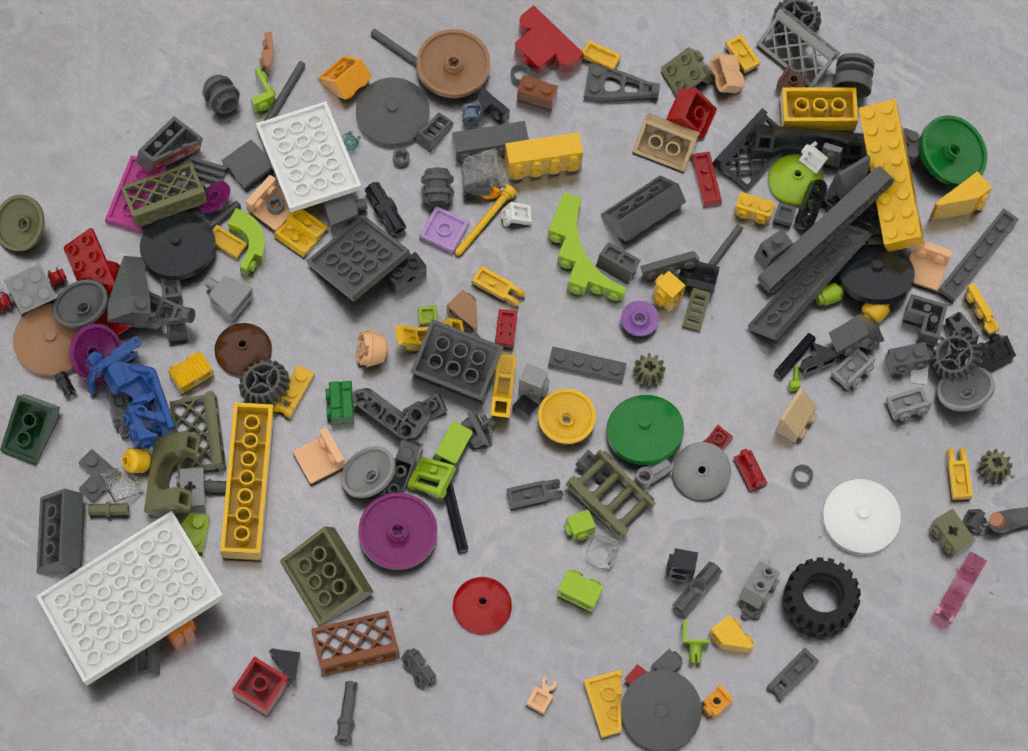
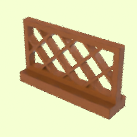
(358, 658)

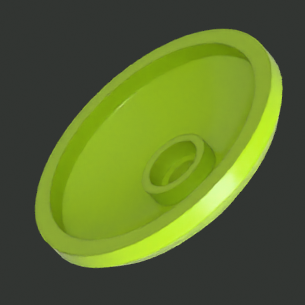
(786, 185)

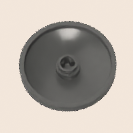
(392, 111)
(661, 710)

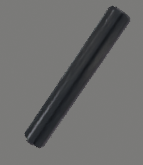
(455, 519)

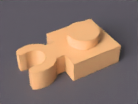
(541, 697)

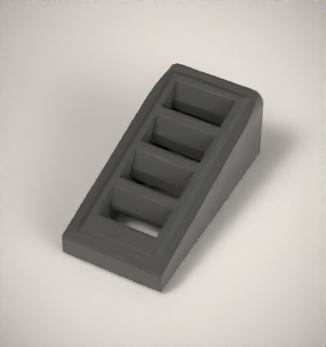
(427, 140)

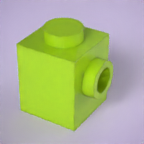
(580, 525)

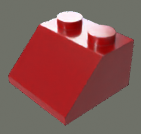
(692, 111)

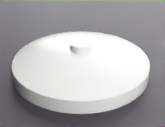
(861, 517)

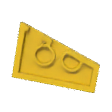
(605, 699)

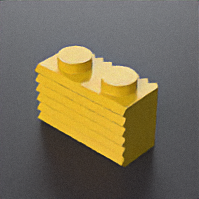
(190, 372)

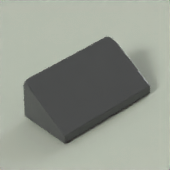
(148, 661)

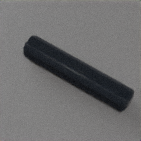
(795, 355)

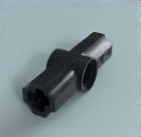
(385, 208)

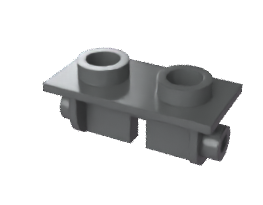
(422, 676)

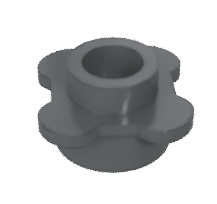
(747, 613)

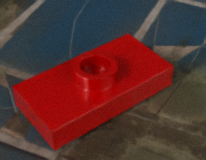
(506, 328)

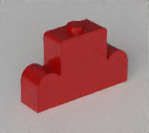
(545, 44)

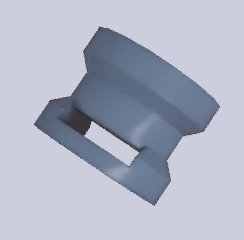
(471, 113)

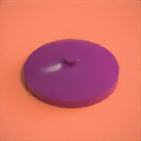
(397, 531)

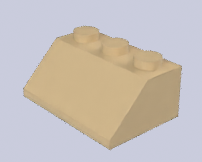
(666, 142)

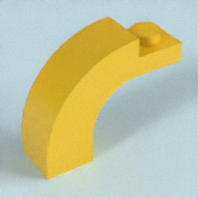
(413, 336)
(503, 386)

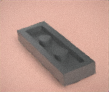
(672, 264)

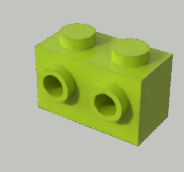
(580, 590)

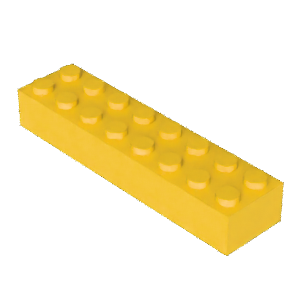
(887, 148)
(247, 481)

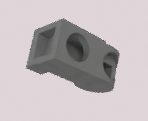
(960, 323)

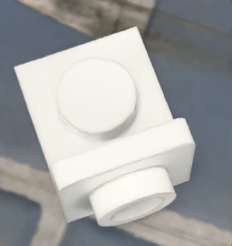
(813, 157)
(516, 213)

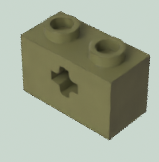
(952, 523)

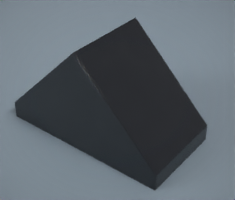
(287, 662)

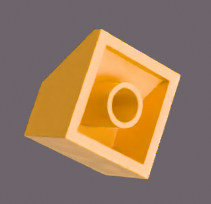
(345, 76)

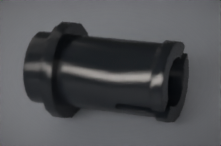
(64, 383)

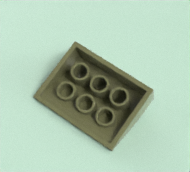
(326, 575)

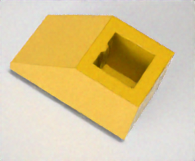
(731, 637)

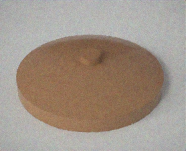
(453, 63)
(43, 343)

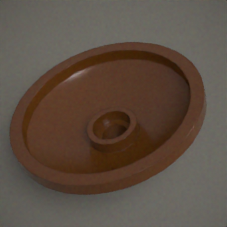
(234, 358)

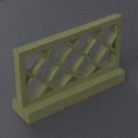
(168, 205)
(213, 426)

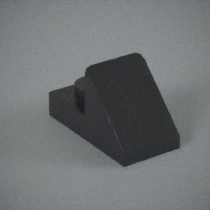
(489, 104)
(821, 357)

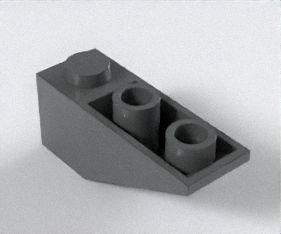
(405, 461)

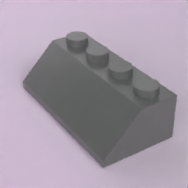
(644, 207)
(60, 532)

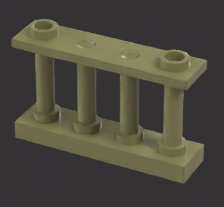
(591, 499)

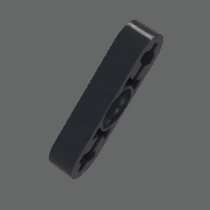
(817, 199)

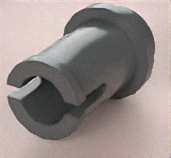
(215, 486)

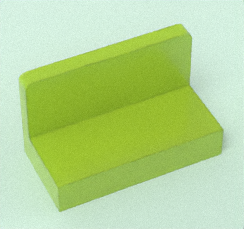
(453, 443)

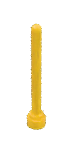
(506, 194)

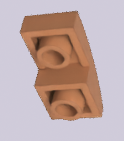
(267, 58)

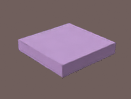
(444, 230)

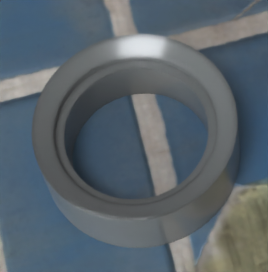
(516, 67)
(807, 469)

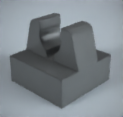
(973, 520)

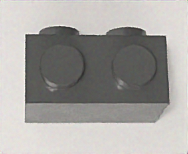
(907, 358)

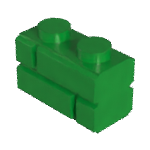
(341, 402)

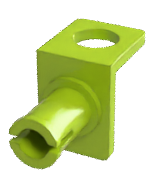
(695, 645)

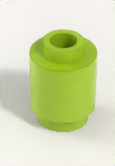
(830, 294)

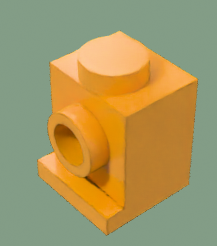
(722, 696)

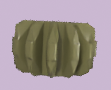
(656, 367)
(1002, 469)

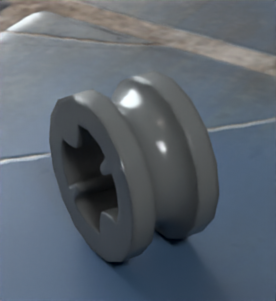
(402, 151)
(278, 210)

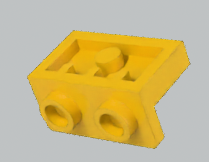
(754, 208)

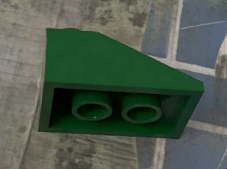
(29, 427)

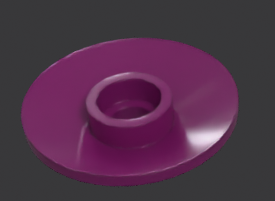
(216, 196)

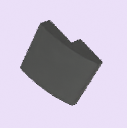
(248, 164)

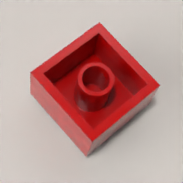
(260, 686)

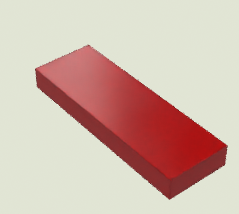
(706, 178)

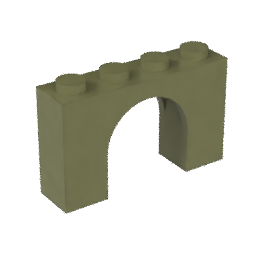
(165, 454)

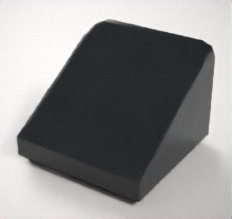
(525, 407)

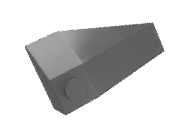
(130, 294)

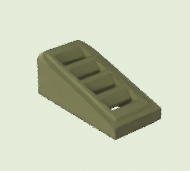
(700, 298)

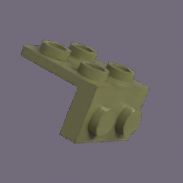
(687, 70)

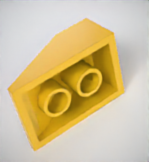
(964, 199)

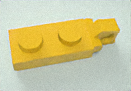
(982, 309)

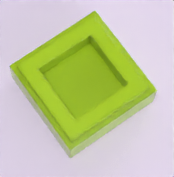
(426, 313)

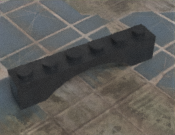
(776, 138)

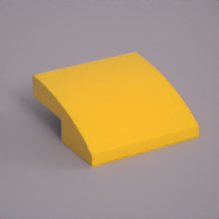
(301, 232)

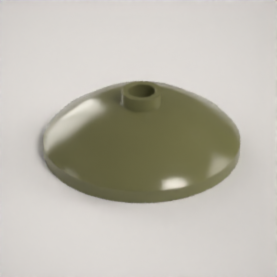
(14, 215)

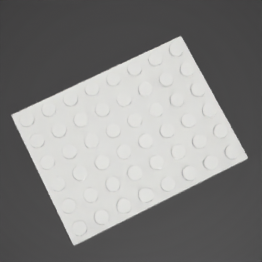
(129, 598)

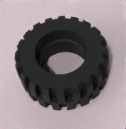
(835, 576)

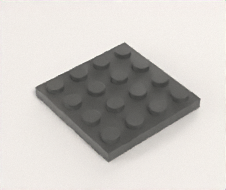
(358, 257)

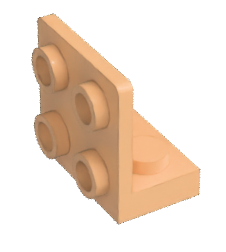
(257, 204)
(929, 264)
(319, 457)

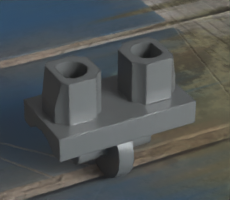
(474, 422)

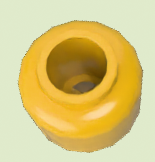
(875, 312)
(136, 460)

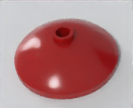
(478, 617)

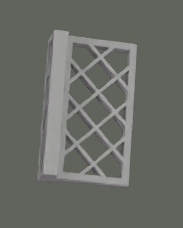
(804, 33)

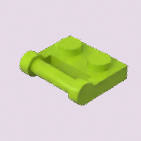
(433, 471)

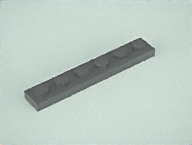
(978, 254)

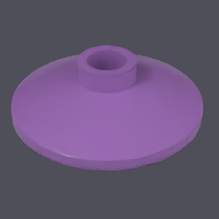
(643, 311)

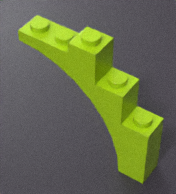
(584, 273)

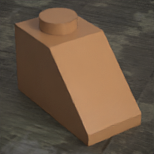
(464, 308)

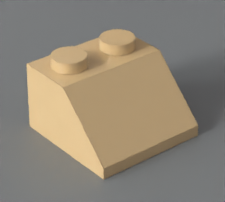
(796, 417)

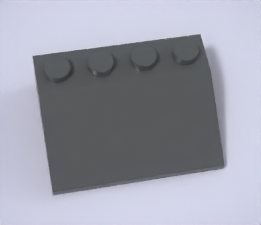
(457, 360)

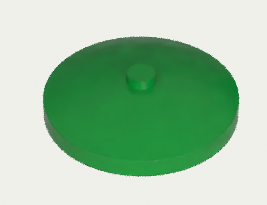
(952, 149)
(645, 429)

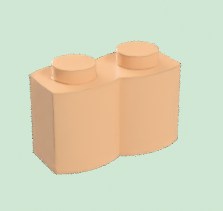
(727, 73)

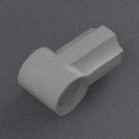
(653, 473)

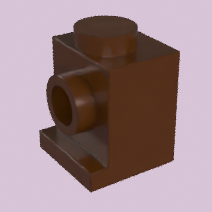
(790, 79)

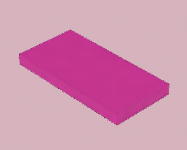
(119, 211)

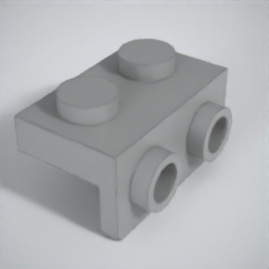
(853, 368)
(908, 404)

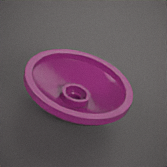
(93, 338)

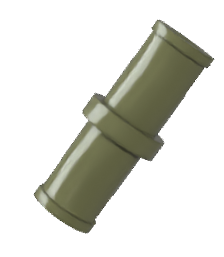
(108, 509)

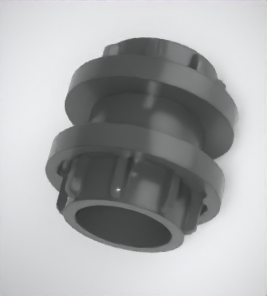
(221, 94)
(437, 188)

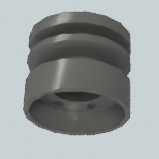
(856, 72)

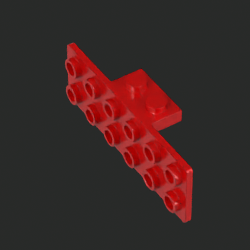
(91, 264)

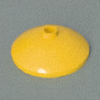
(566, 405)

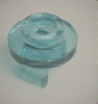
(350, 141)

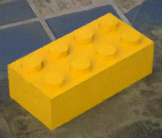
(819, 108)
(543, 156)

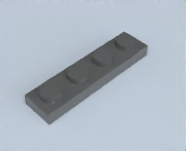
(587, 364)

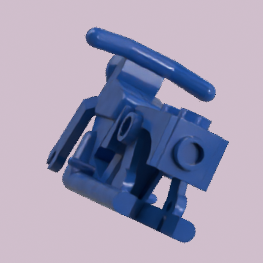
(141, 385)

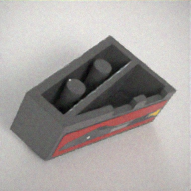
(168, 145)

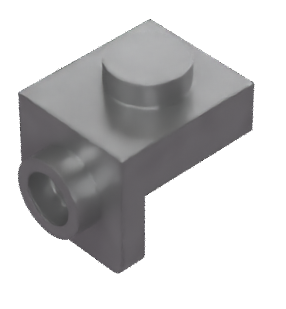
(834, 155)

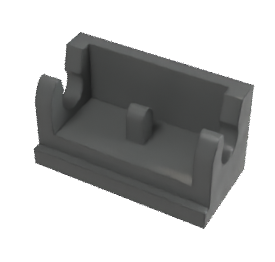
(618, 262)

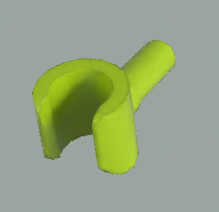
(794, 385)

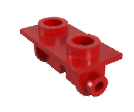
(750, 469)

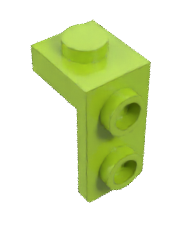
(266, 99)

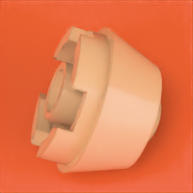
(371, 348)

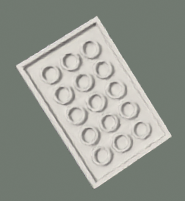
(308, 156)

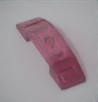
(960, 587)

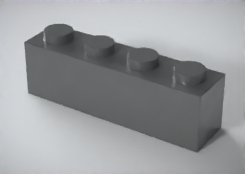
(482, 139)

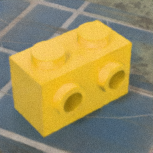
(668, 291)

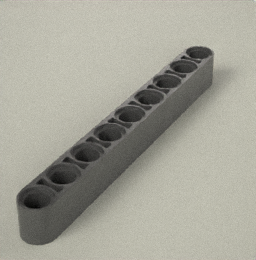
(825, 230)

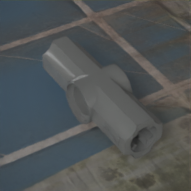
(704, 579)

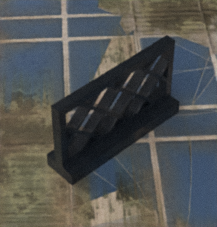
(737, 144)

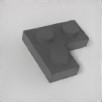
(94, 465)

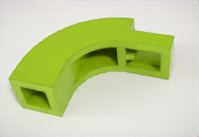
(248, 228)

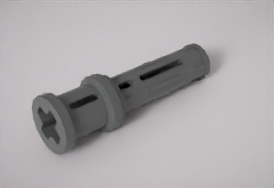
(346, 720)

